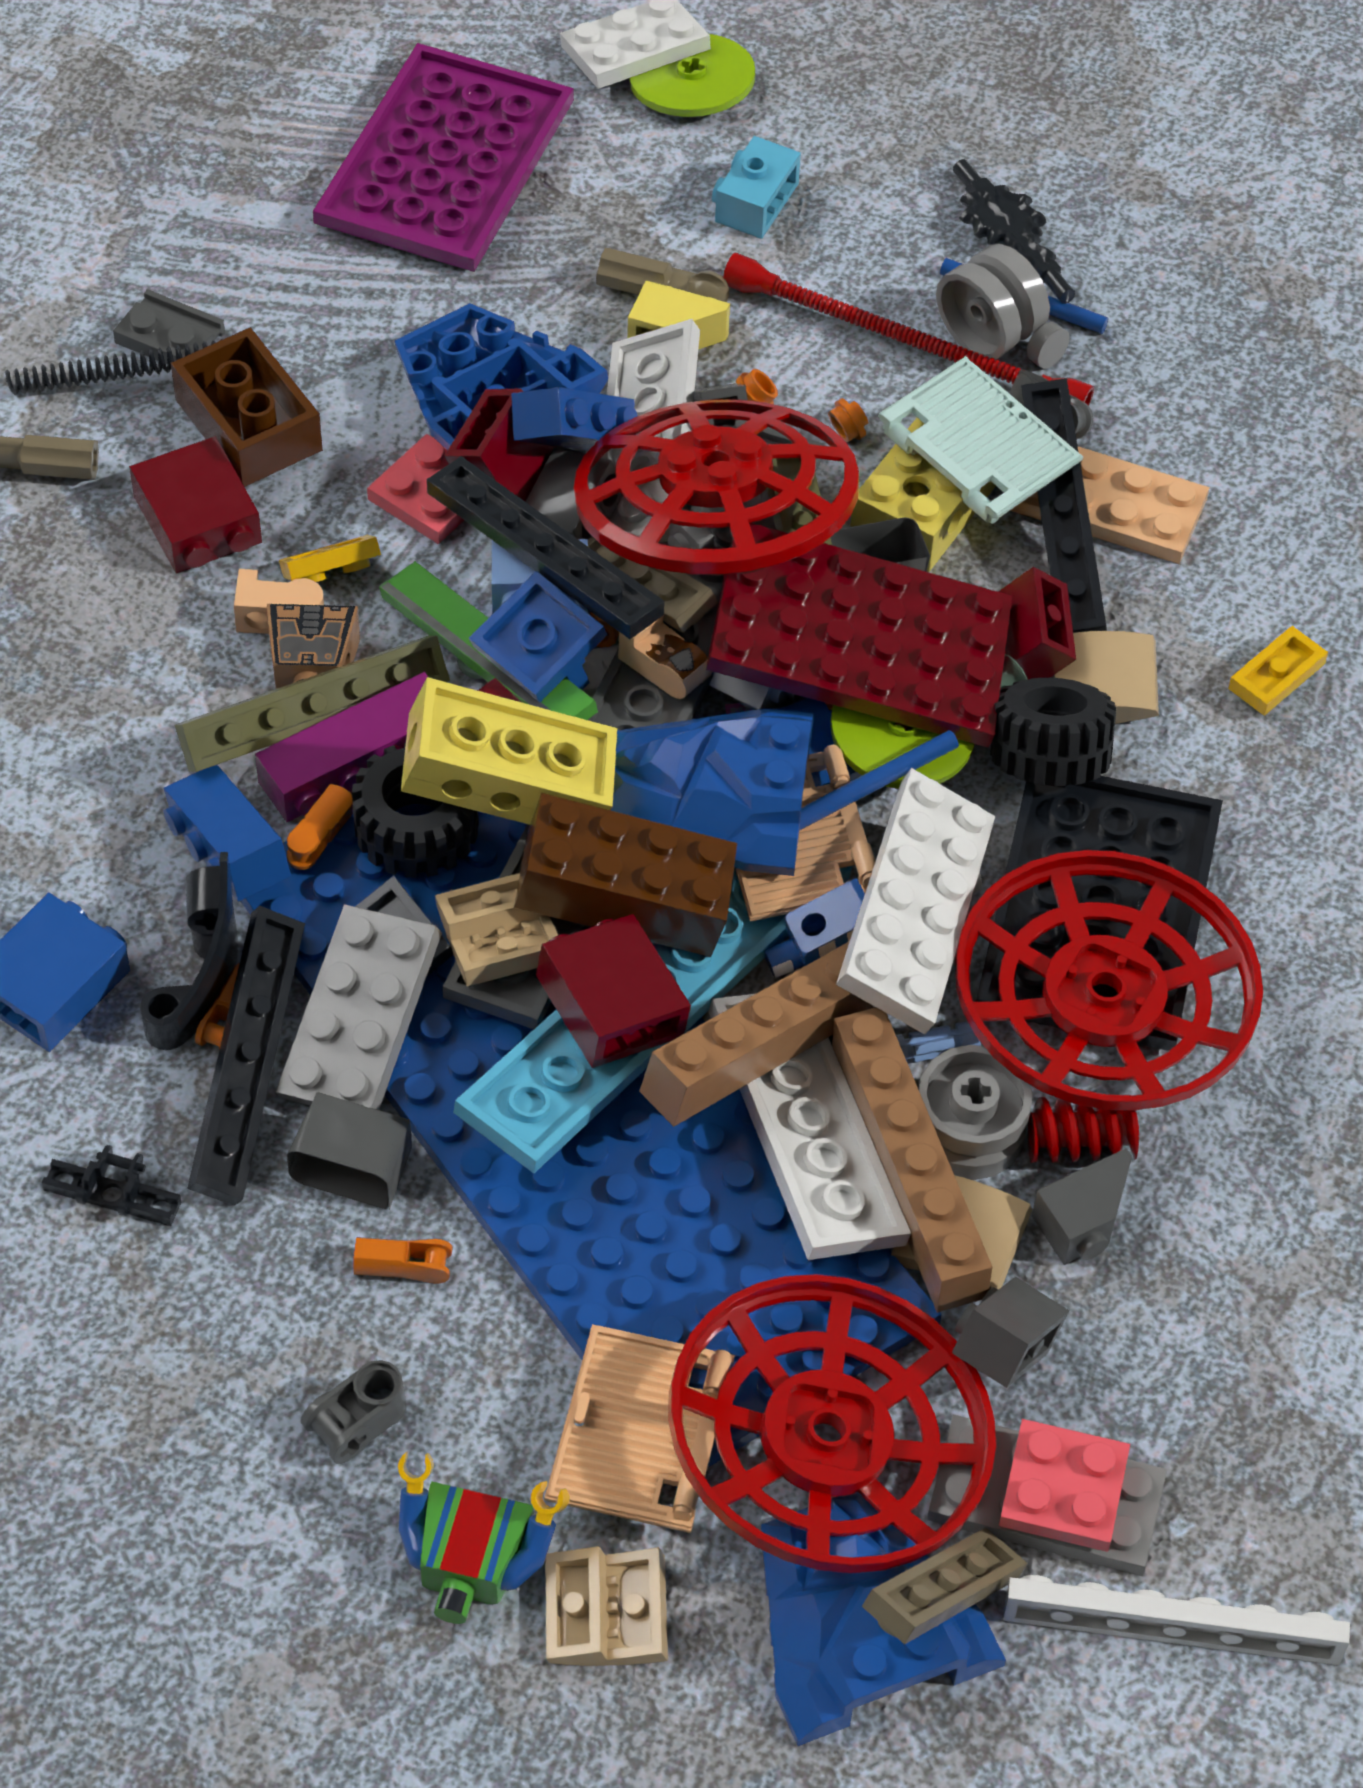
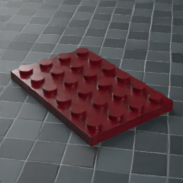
(867, 638)

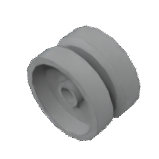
(993, 301)
(976, 1110)

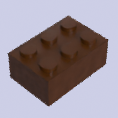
(248, 404)

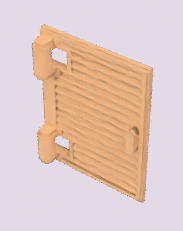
(821, 850)
(626, 1443)

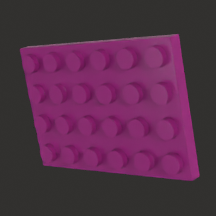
(444, 157)

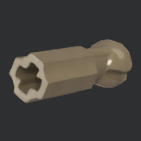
(630, 271)
(50, 456)

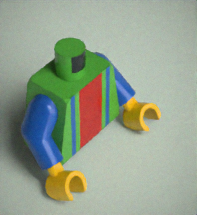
(471, 1540)

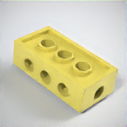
(899, 491)
(503, 753)

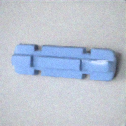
(936, 1041)

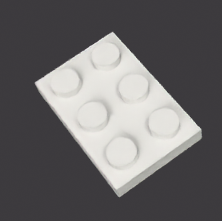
(634, 41)

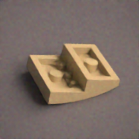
(1121, 667)
(489, 933)
(999, 1221)
(606, 1607)

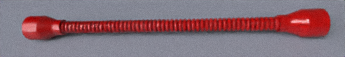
(751, 277)

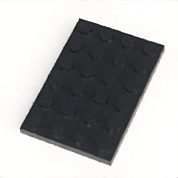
(1105, 816)

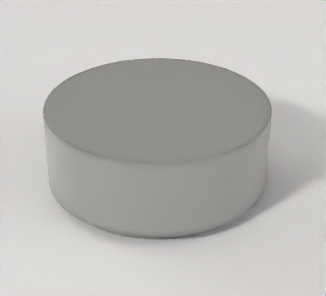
(1047, 345)

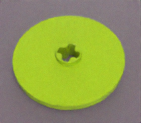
(698, 83)
(875, 741)

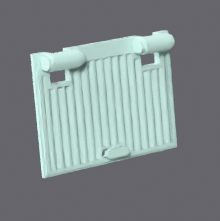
(979, 439)

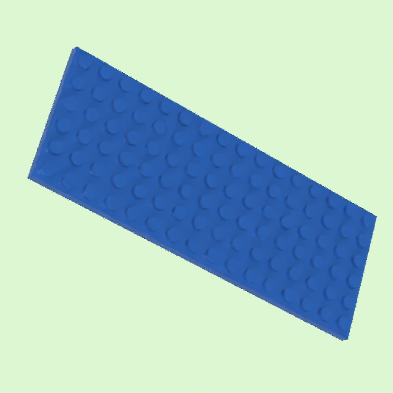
(631, 1215)

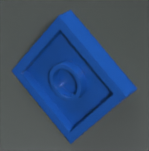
(539, 638)

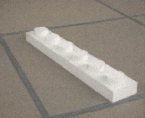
(1161, 1619)

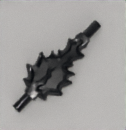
(1010, 219)

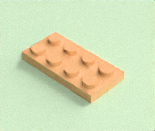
(1135, 506)

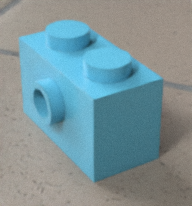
(756, 186)

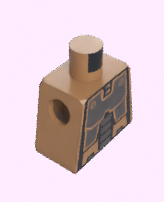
(311, 639)

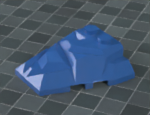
(480, 350)
(722, 779)
(834, 1651)

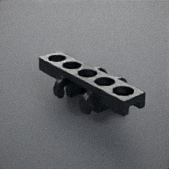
(126, 1203)

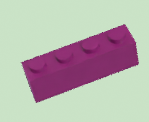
(335, 749)

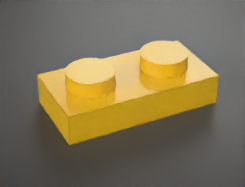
(349, 554)
(1278, 670)

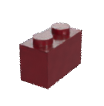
(1039, 624)

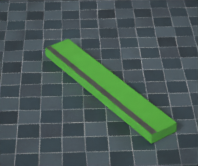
(453, 620)

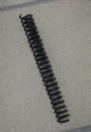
(99, 373)

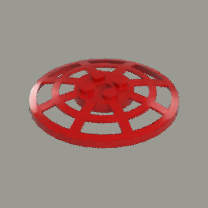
(713, 471)
(1113, 962)
(835, 1400)

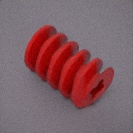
(1080, 1129)

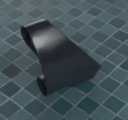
(216, 941)

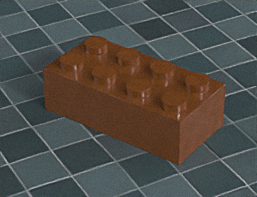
(608, 865)

